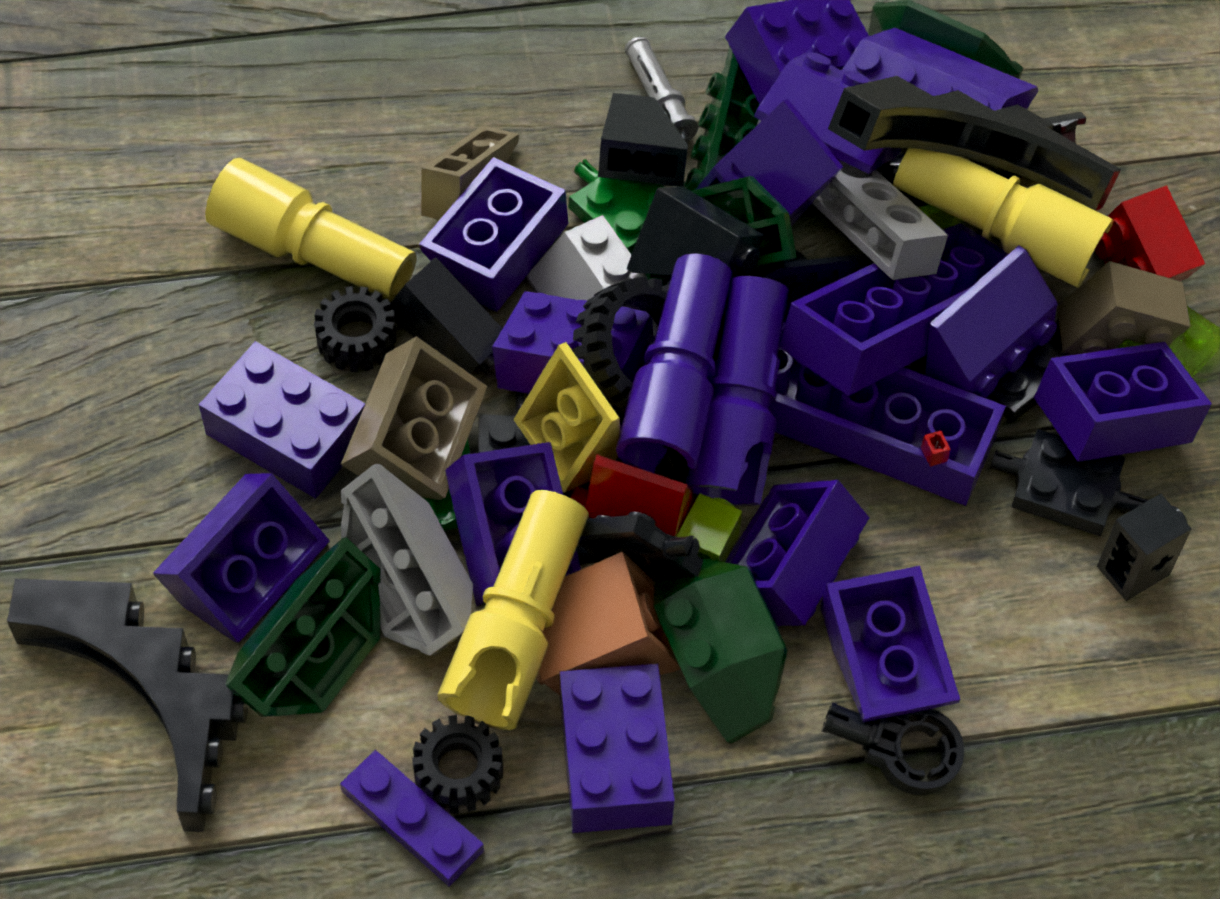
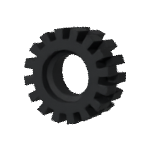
(355, 308)
(458, 737)

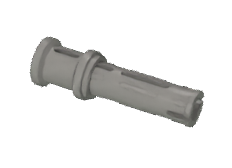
(658, 86)

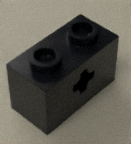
(1144, 546)

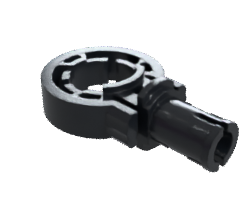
(888, 754)

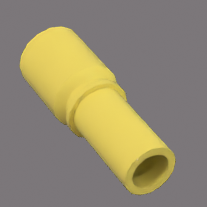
(285, 220)
(1047, 224)
(506, 639)

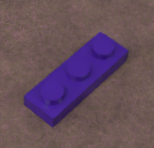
(412, 817)

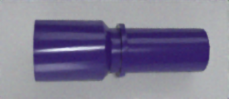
(673, 389)
(739, 423)

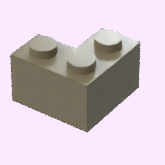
(1122, 306)

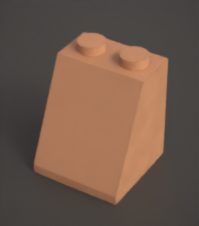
(605, 622)

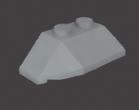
(422, 579)

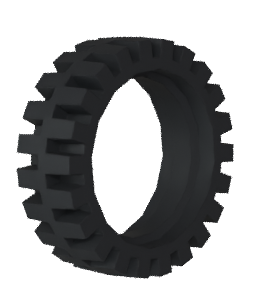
(597, 337)

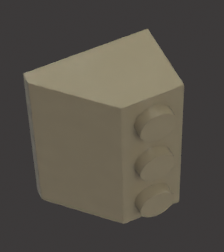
(416, 418)

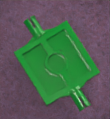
(619, 201)

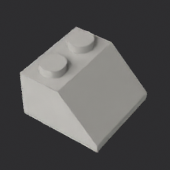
(583, 263)

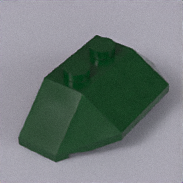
(942, 31)
(760, 210)
(312, 637)
(724, 644)

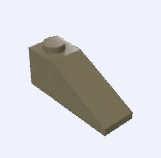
(458, 166)

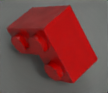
(1151, 237)

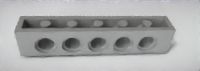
(882, 223)

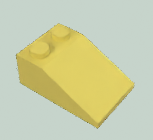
(571, 415)

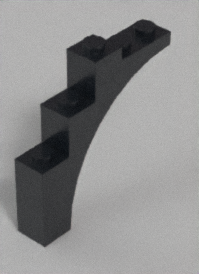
(1011, 138)
(107, 628)

